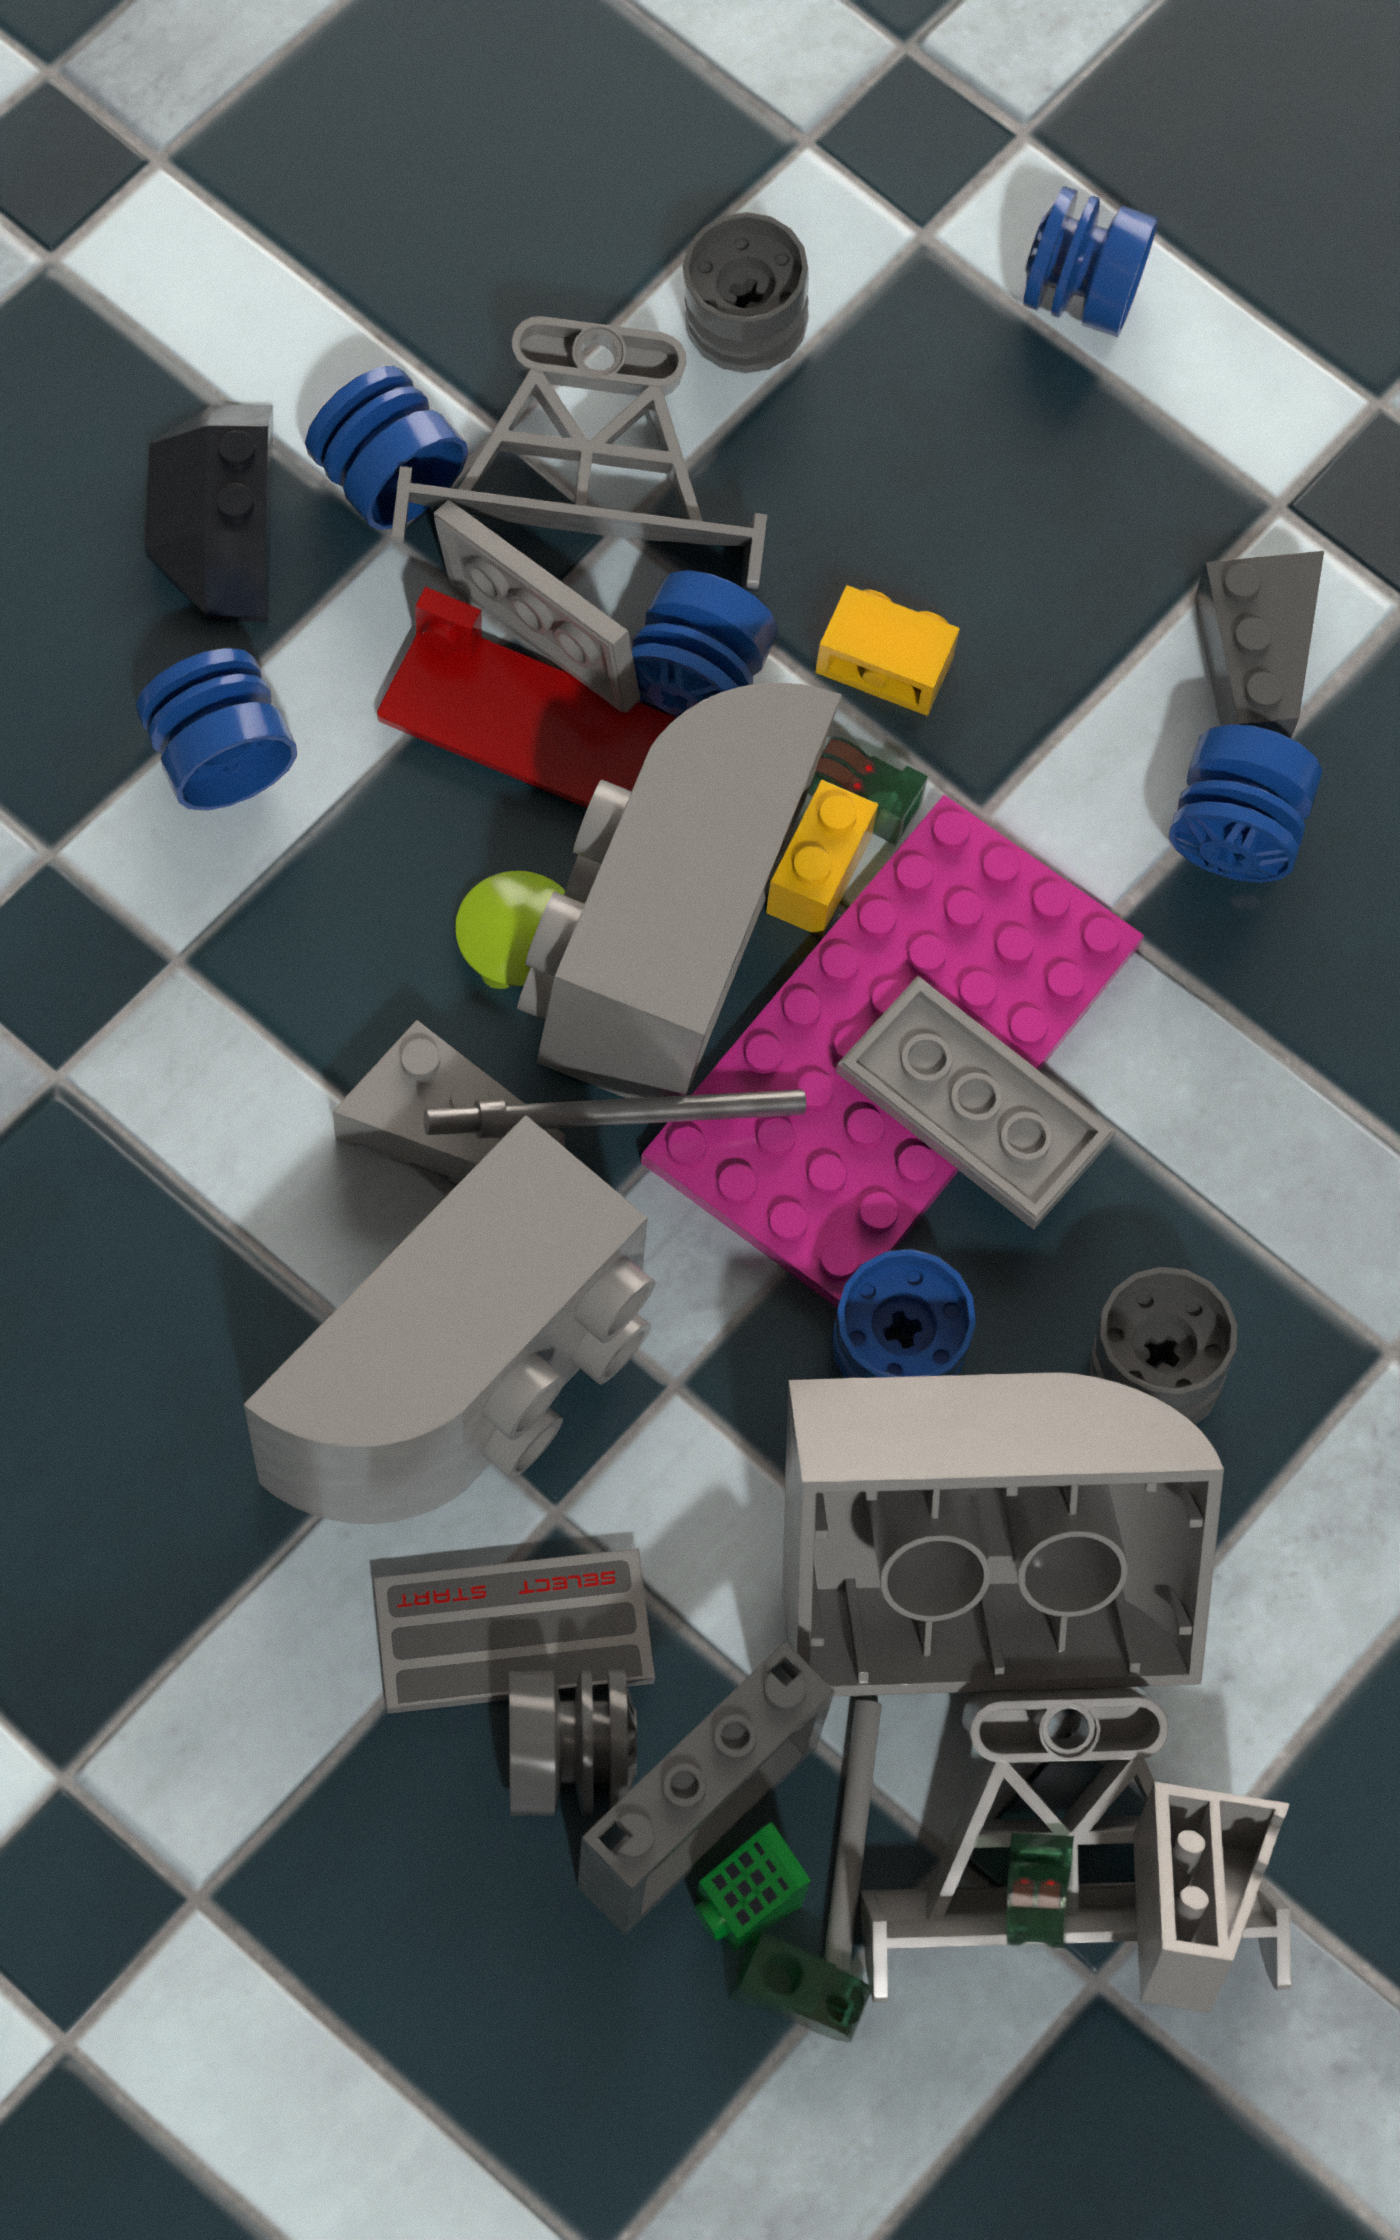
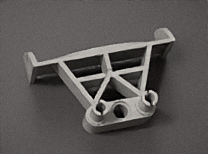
(645, 366)
(1010, 1729)

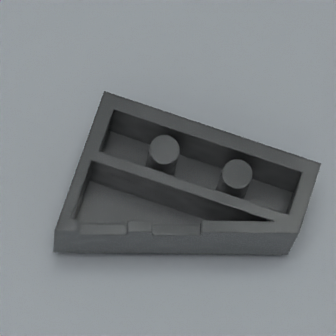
(1258, 635)

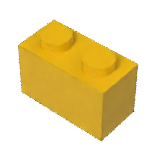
(887, 649)
(821, 858)

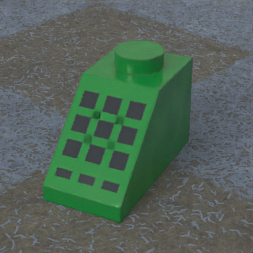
(751, 1889)

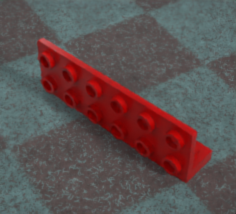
(512, 708)

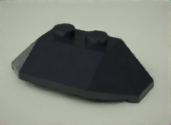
(214, 510)

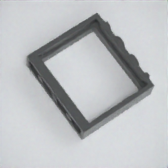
(704, 1787)

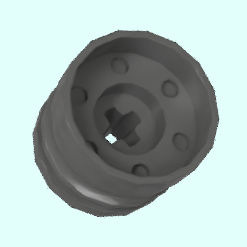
(746, 292)
(1173, 1320)
(568, 1741)

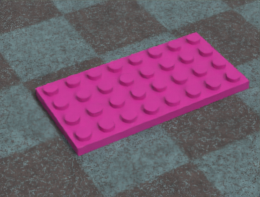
(846, 1177)

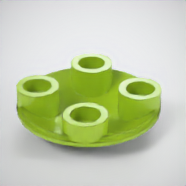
(500, 923)

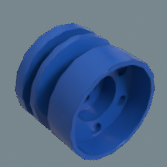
(1089, 261)
(373, 431)
(699, 641)
(216, 729)
(1245, 803)
(909, 1293)

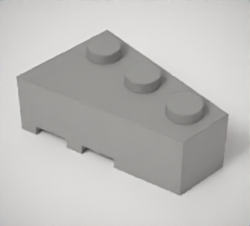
(414, 1076)
(1195, 1887)

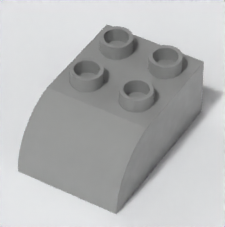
(672, 889)
(459, 1341)
(996, 1534)

